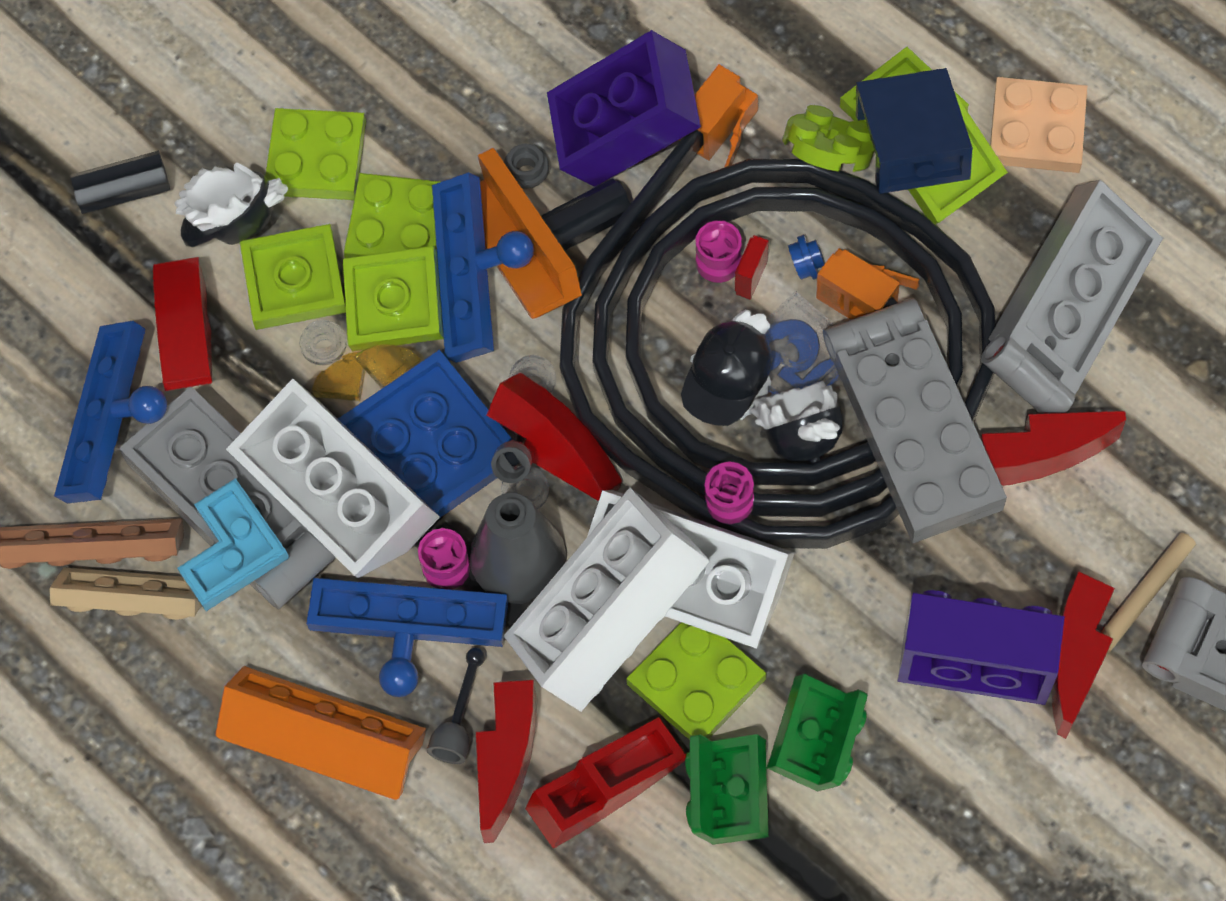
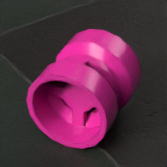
(716, 241)
(731, 503)
(439, 550)

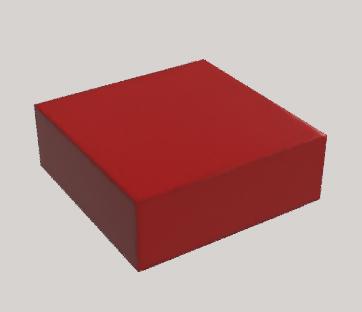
(751, 267)

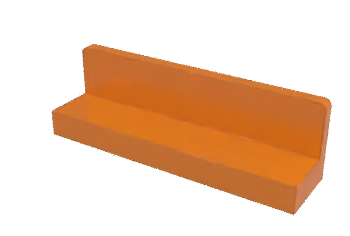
(550, 275)
(318, 732)

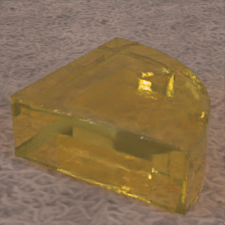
(386, 362)
(341, 380)

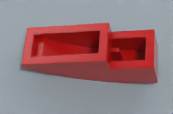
(182, 323)
(553, 436)
(1051, 444)
(1081, 649)
(505, 754)
(604, 782)

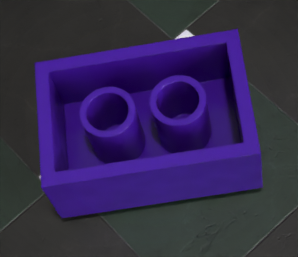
(623, 109)
(981, 647)

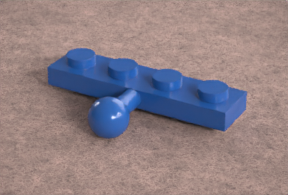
(465, 263)
(101, 411)
(406, 616)

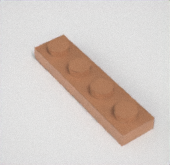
(90, 541)

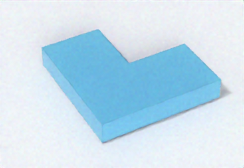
(243, 549)

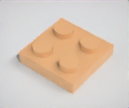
(1038, 124)

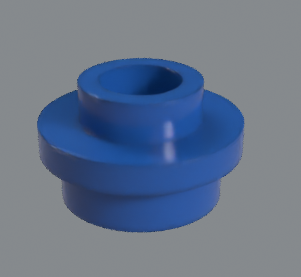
(806, 257)

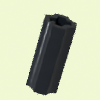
(120, 182)
(587, 213)

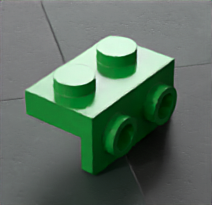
(818, 734)
(727, 788)

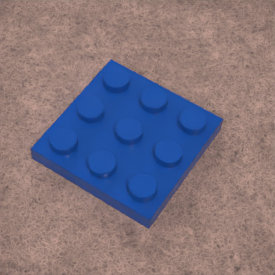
(431, 433)

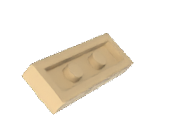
(124, 593)

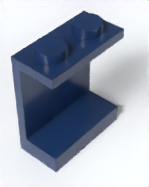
(915, 130)

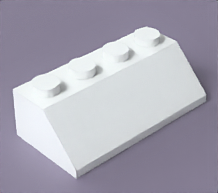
(331, 481)
(735, 588)
(605, 600)

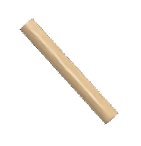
(1148, 588)

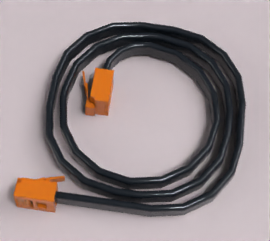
(843, 284)

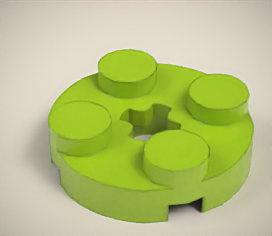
(828, 139)

